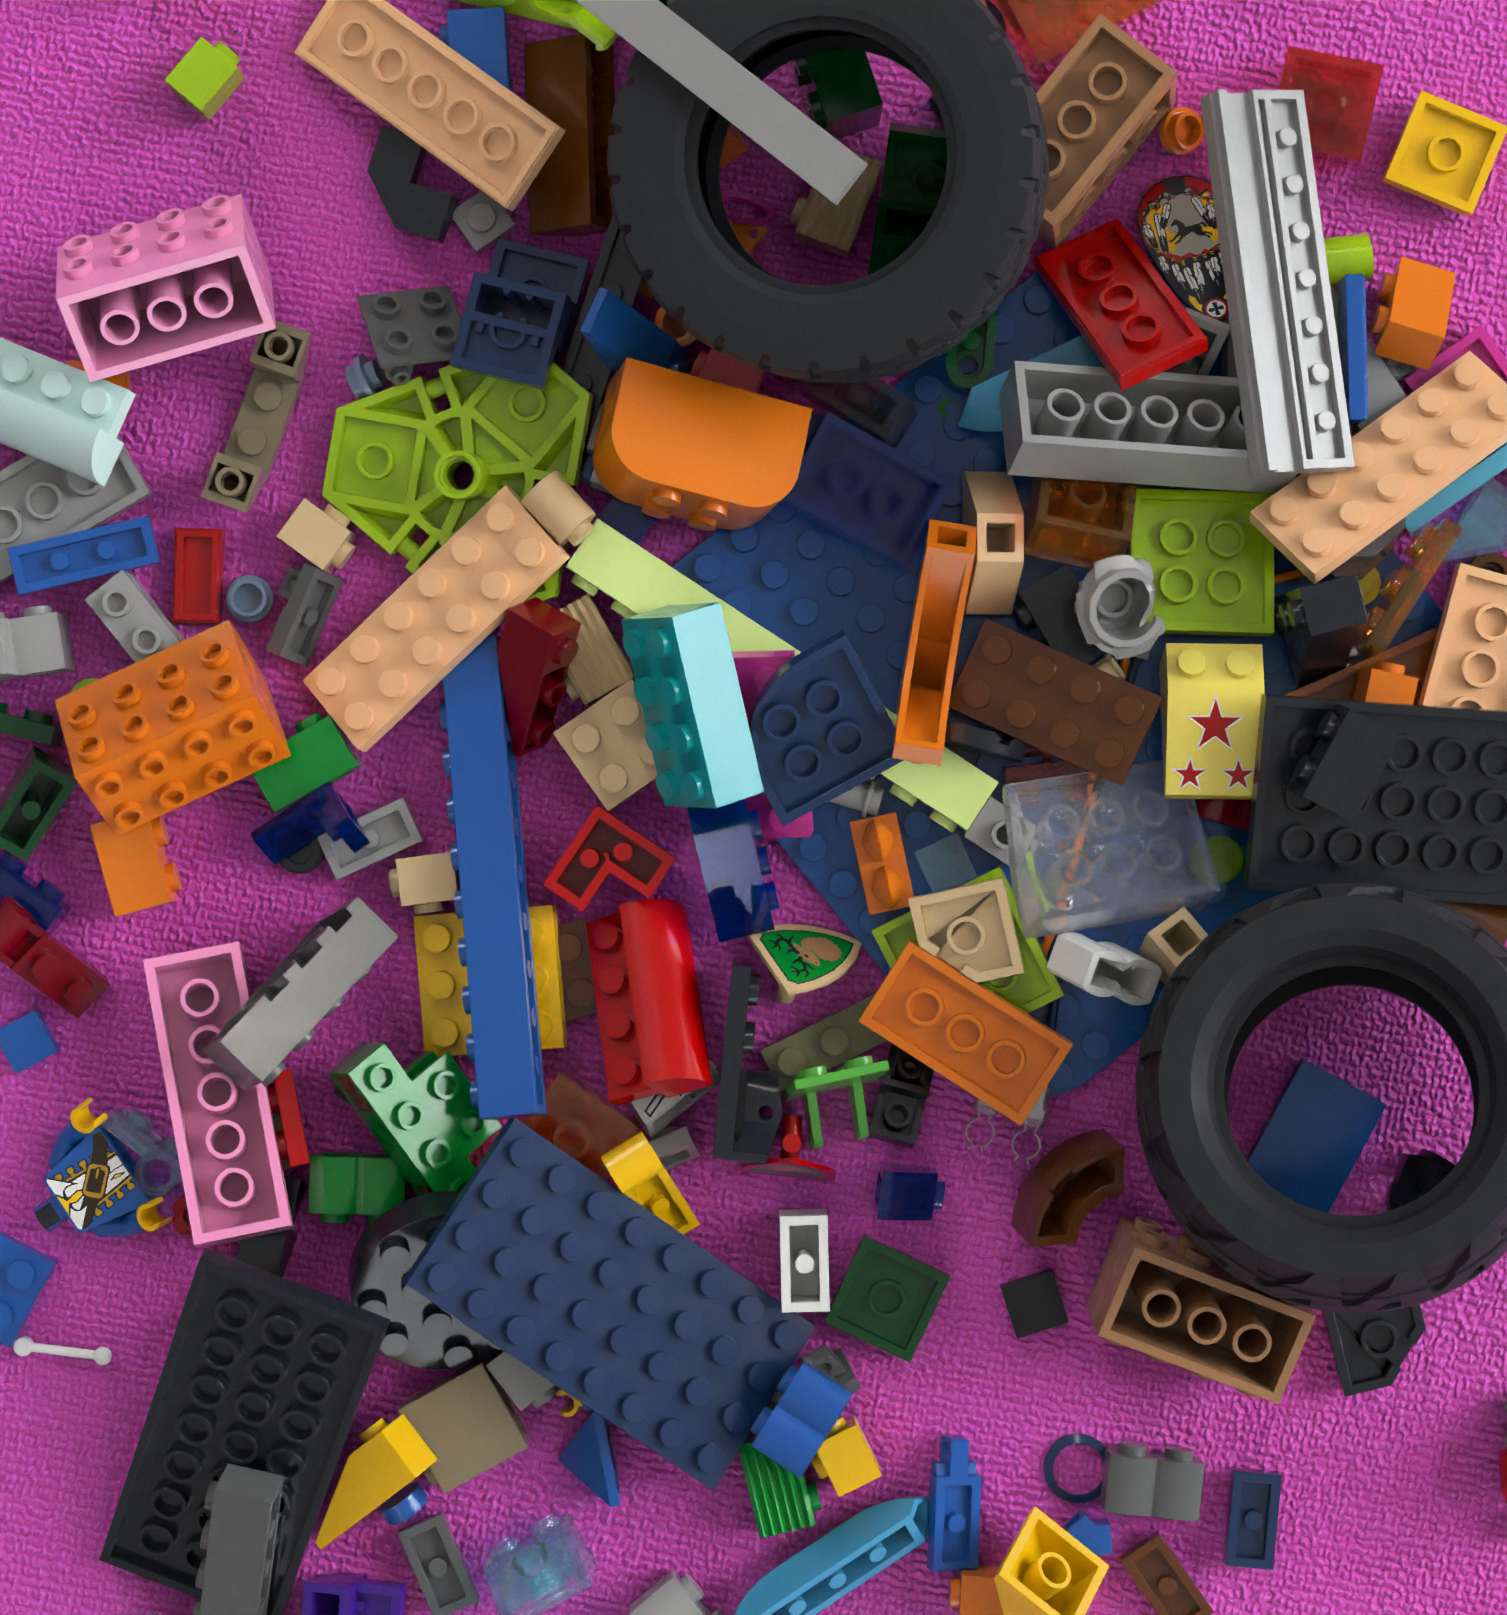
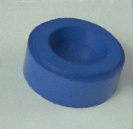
(403, 1504)

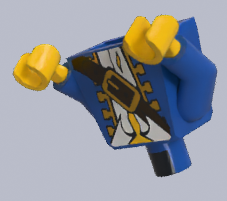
(95, 1182)

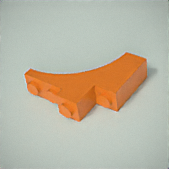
(933, 642)

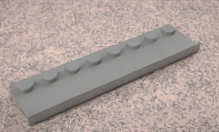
(1277, 282)

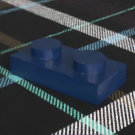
(1252, 1518)

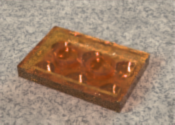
(1406, 585)

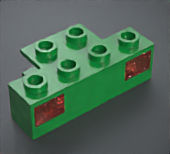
(416, 1113)

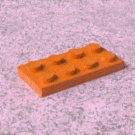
(966, 1032)

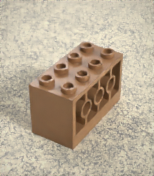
(1096, 118)

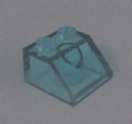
(540, 1568)

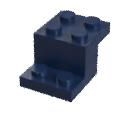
(520, 313)

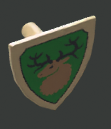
(804, 957)

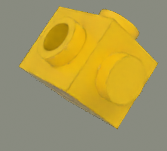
(846, 1457)

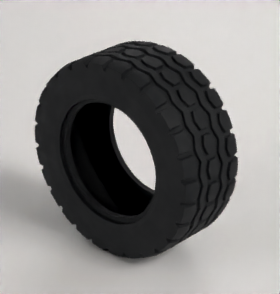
(917, 305)

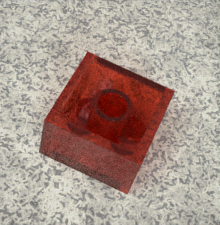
(1337, 101)

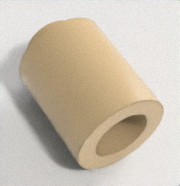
(560, 510)

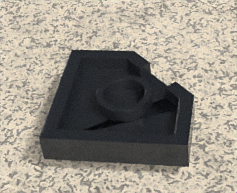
(1371, 1345)

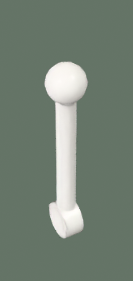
(26, 1345)

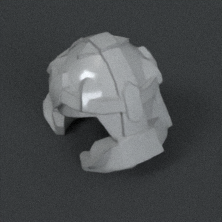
(1115, 605)

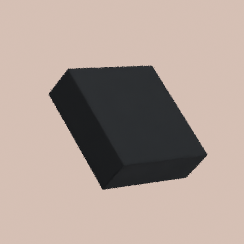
(1034, 1303)

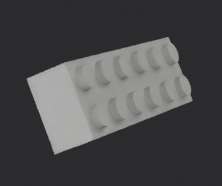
(1155, 433)

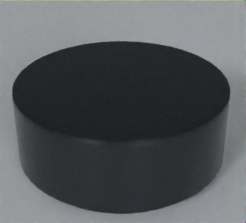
(305, 859)

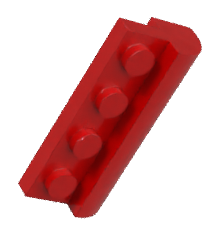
(648, 1001)

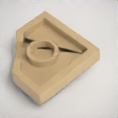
(970, 929)

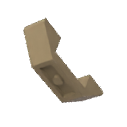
(262, 418)

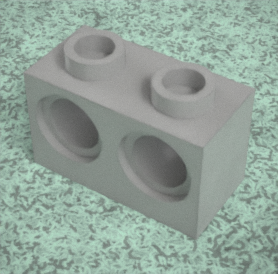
(133, 616)

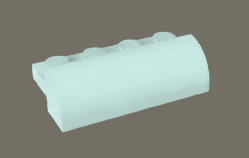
(59, 413)

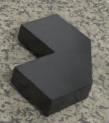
(410, 206)

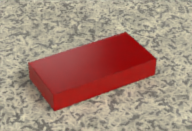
(198, 575)

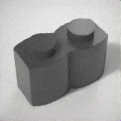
(1152, 1482)

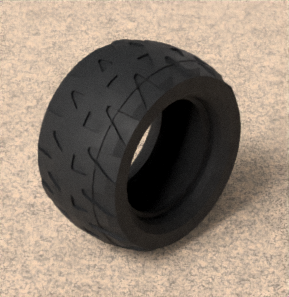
(1185, 1069)

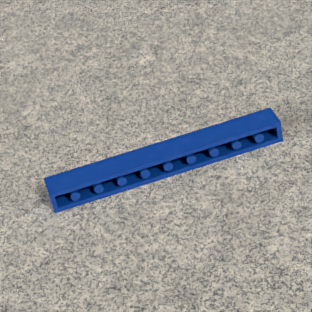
(492, 891)

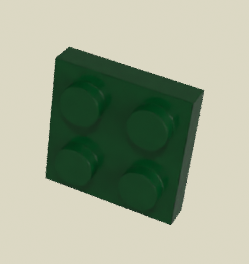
(887, 1298)

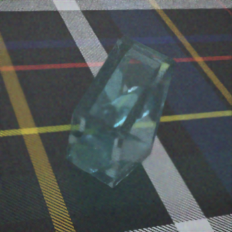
(1482, 524)

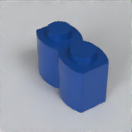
(801, 1418)

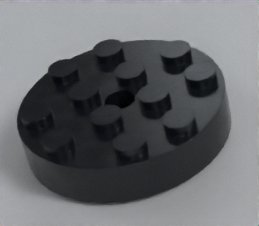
(418, 1329)

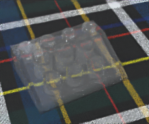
(1103, 851)

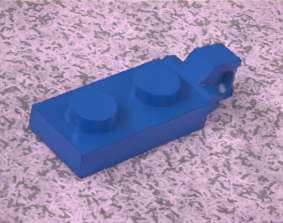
(954, 1508)

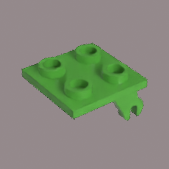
(817, 1080)

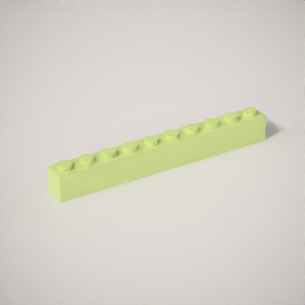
(644, 583)

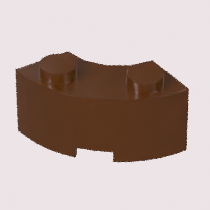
(1067, 1187)

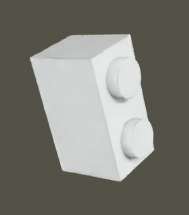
(804, 1260)

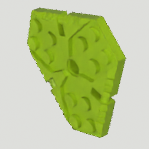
(399, 455)

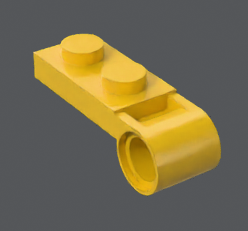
(647, 1182)

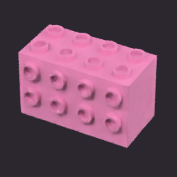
(164, 287)

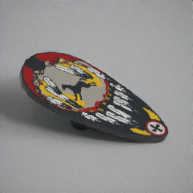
(1183, 242)

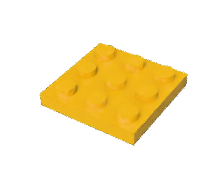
(443, 979)

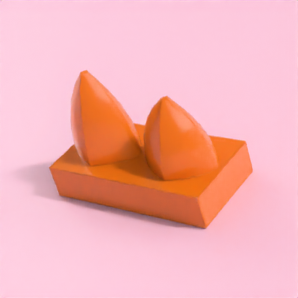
(882, 863)

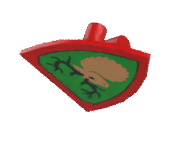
(789, 1161)

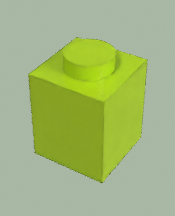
(206, 77)

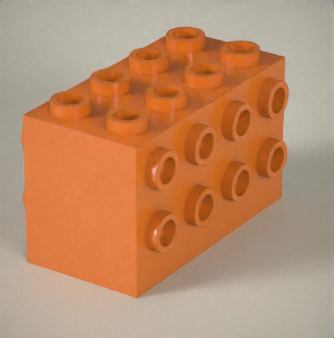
(171, 728)

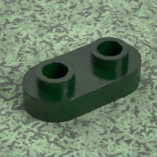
(978, 347)

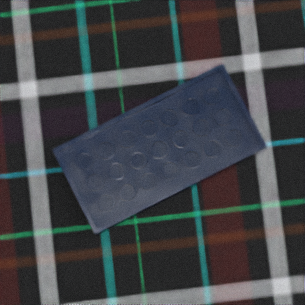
(609, 1303)

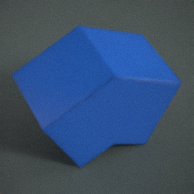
(1092, 1533)

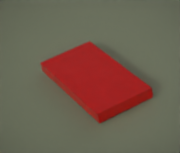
(1120, 304)

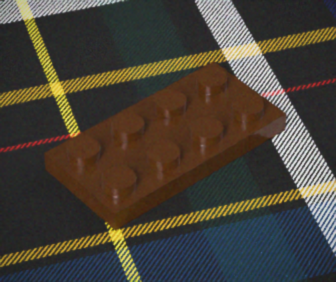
(1054, 702)

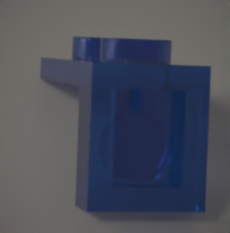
(307, 819)

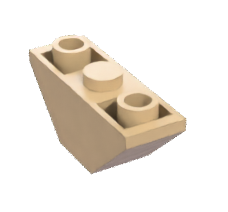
(996, 511)

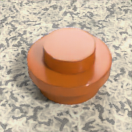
(1181, 130)

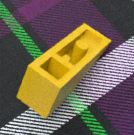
(374, 1473)

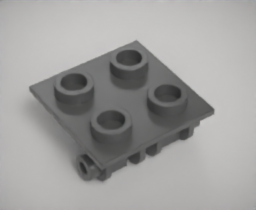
(410, 328)

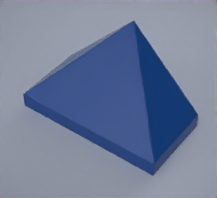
(592, 1458)

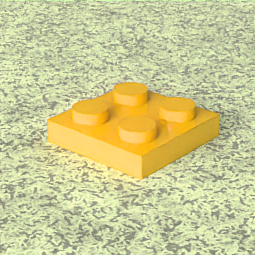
(1445, 154)

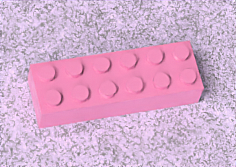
(220, 1130)

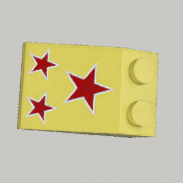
(1210, 719)

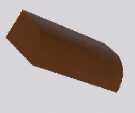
(577, 92)

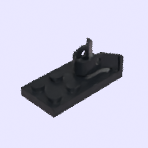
(740, 1129)

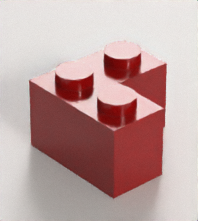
(603, 848)

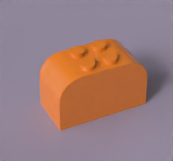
(696, 447)

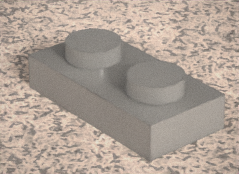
(389, 832)

